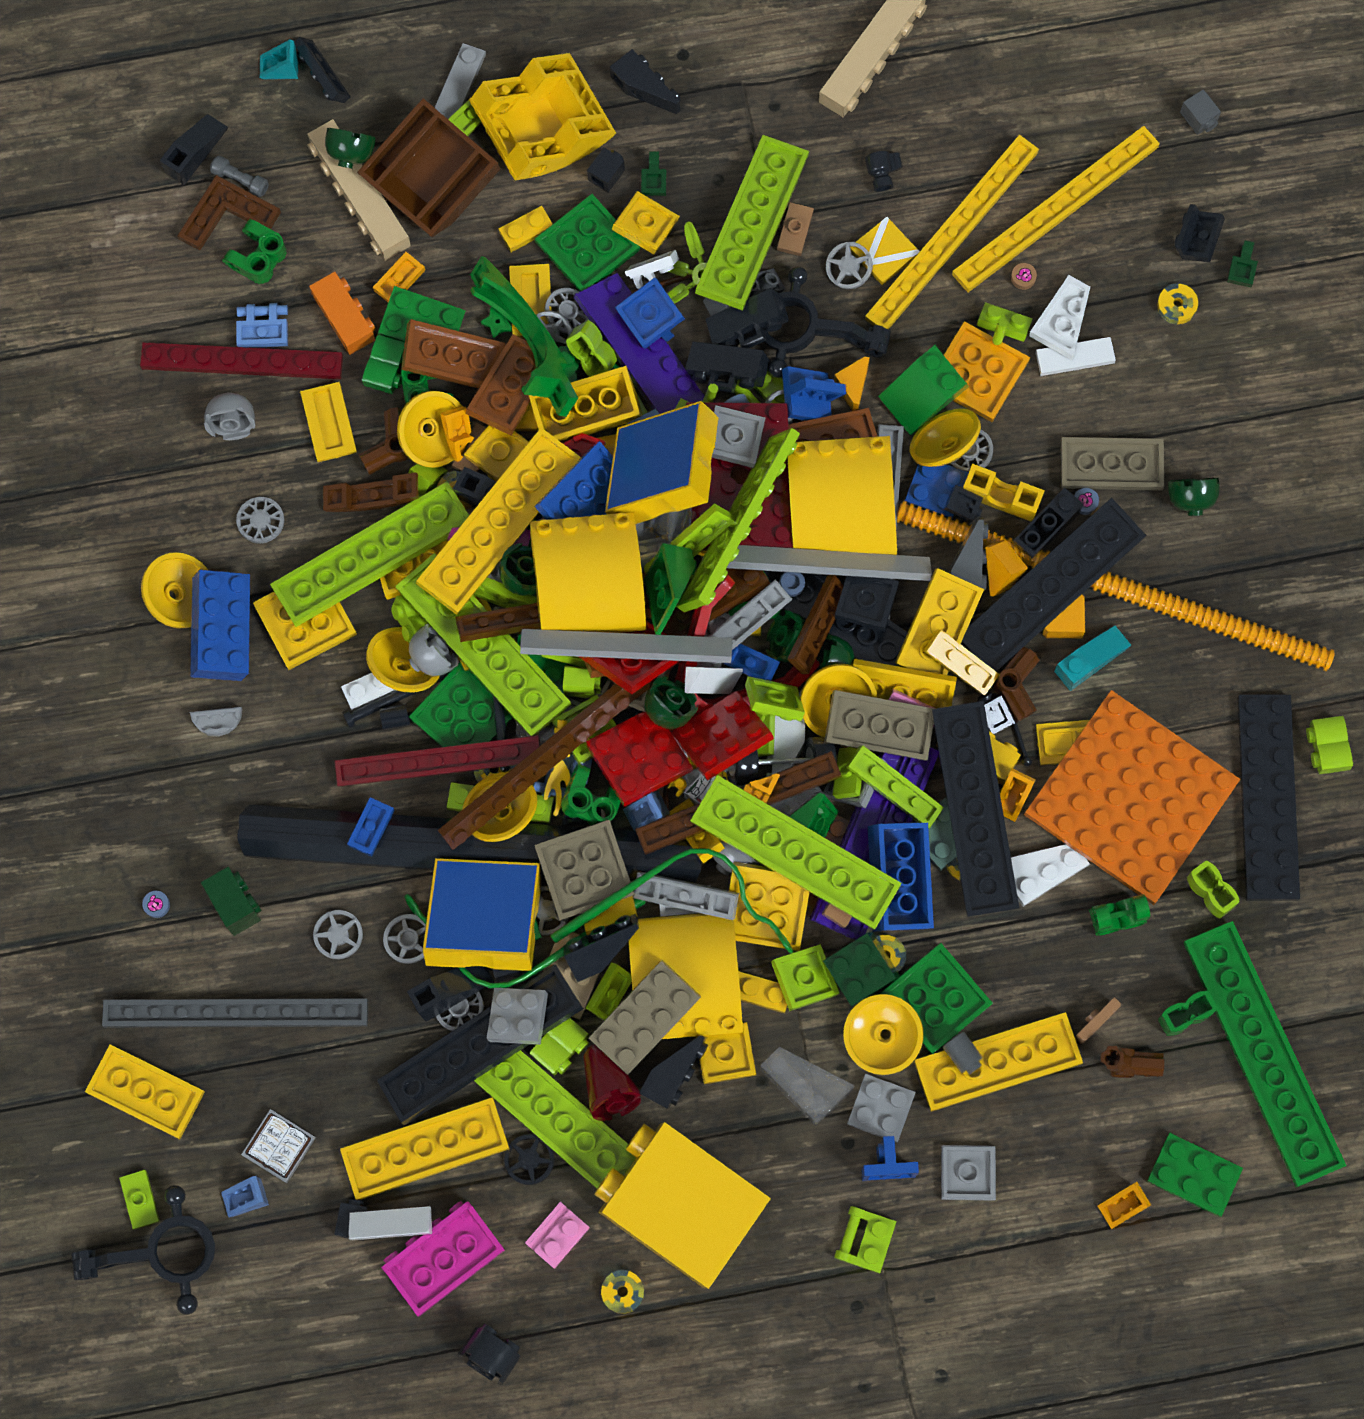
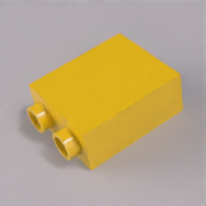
(681, 1203)

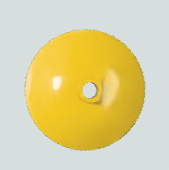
(945, 438)
(427, 447)
(167, 574)
(390, 664)
(820, 686)
(509, 820)
(865, 1040)

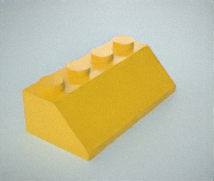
(602, 404)

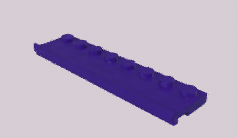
(652, 370)
(878, 811)

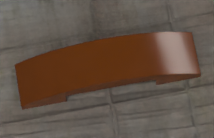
(371, 495)

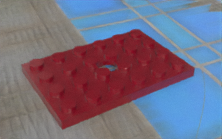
(774, 522)

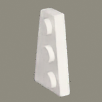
(1063, 318)
(1044, 870)

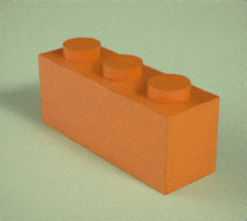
(343, 312)

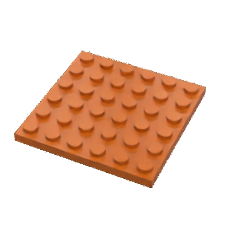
(1132, 797)

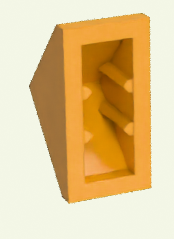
(854, 380)
(1003, 567)
(1069, 622)
(1015, 793)
(1124, 1205)

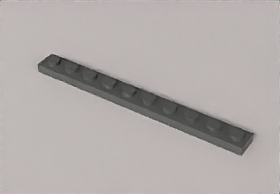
(235, 1013)

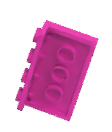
(442, 1260)

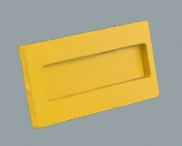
(533, 285)
(328, 422)
(1056, 739)

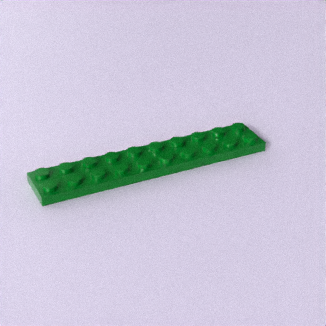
(1265, 1054)

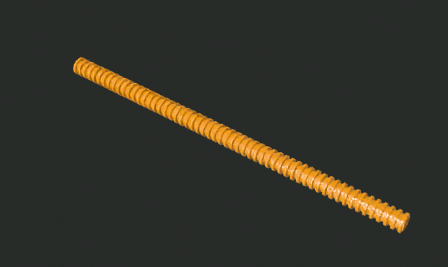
(1142, 595)

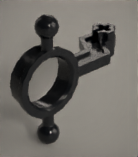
(873, 341)
(86, 1263)

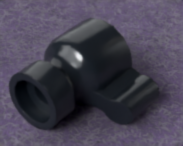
(880, 165)

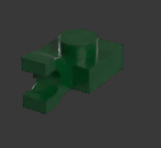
(653, 179)
(1243, 268)

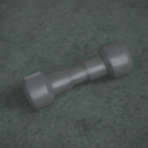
(221, 167)

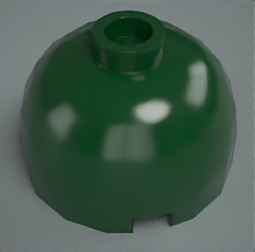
(348, 147)
(1194, 494)
(518, 570)
(783, 635)
(835, 652)
(669, 704)

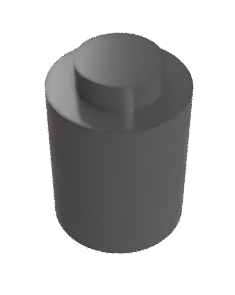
(963, 1053)

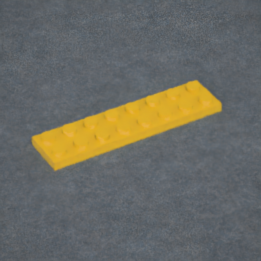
(496, 522)

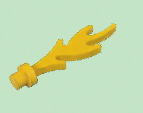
(559, 773)

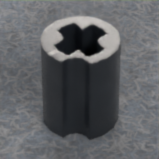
(394, 716)

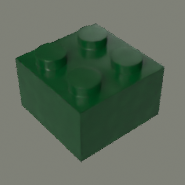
(230, 900)
(861, 968)

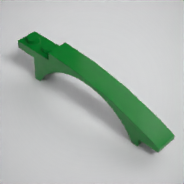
(549, 376)

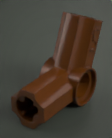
(382, 454)
(1017, 697)
(1128, 1063)

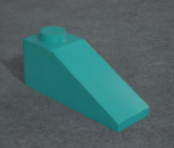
(1091, 657)

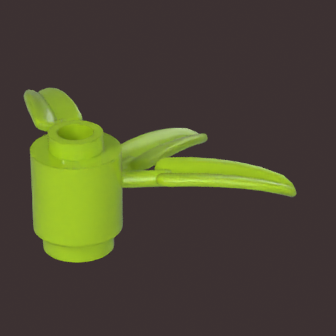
(682, 268)

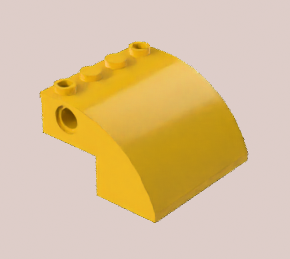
(542, 117)
(843, 495)
(588, 574)
(705, 956)

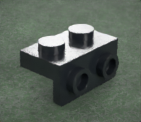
(1199, 234)

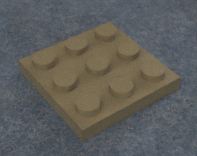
(582, 868)

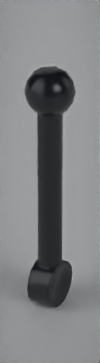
(1026, 761)

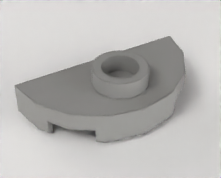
(217, 721)

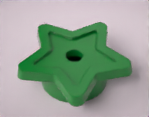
(496, 328)

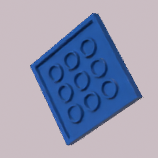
(581, 489)

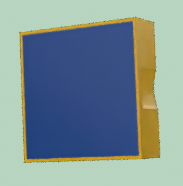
(663, 463)
(482, 914)

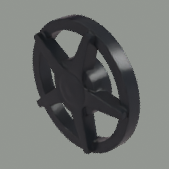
(528, 1160)

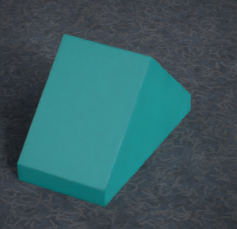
(280, 62)

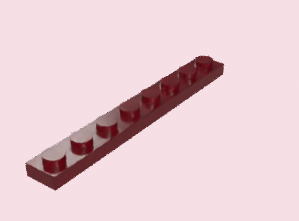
(241, 360)
(434, 761)

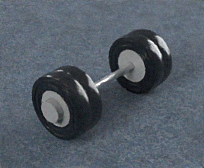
(747, 768)

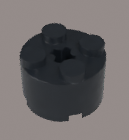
(490, 1354)

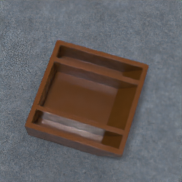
(429, 169)

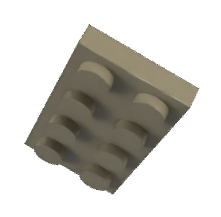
(1112, 463)
(879, 725)
(644, 1017)

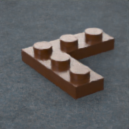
(223, 197)

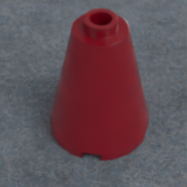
(608, 1086)

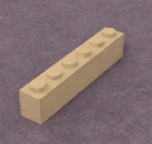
(869, 54)
(362, 199)

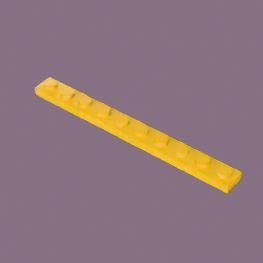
(1055, 209)
(952, 233)

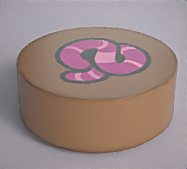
(1023, 276)

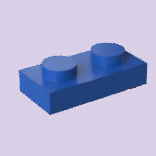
(753, 663)
(370, 826)

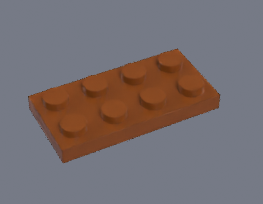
(449, 354)
(500, 396)

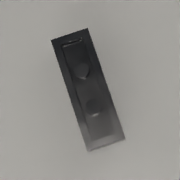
(321, 70)

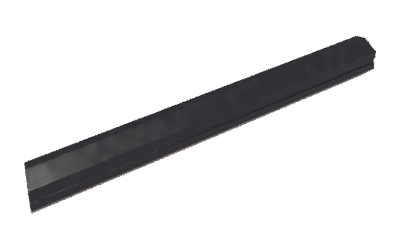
(415, 842)

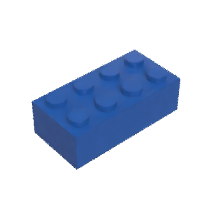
(220, 625)
(904, 855)

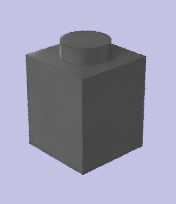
(1200, 112)

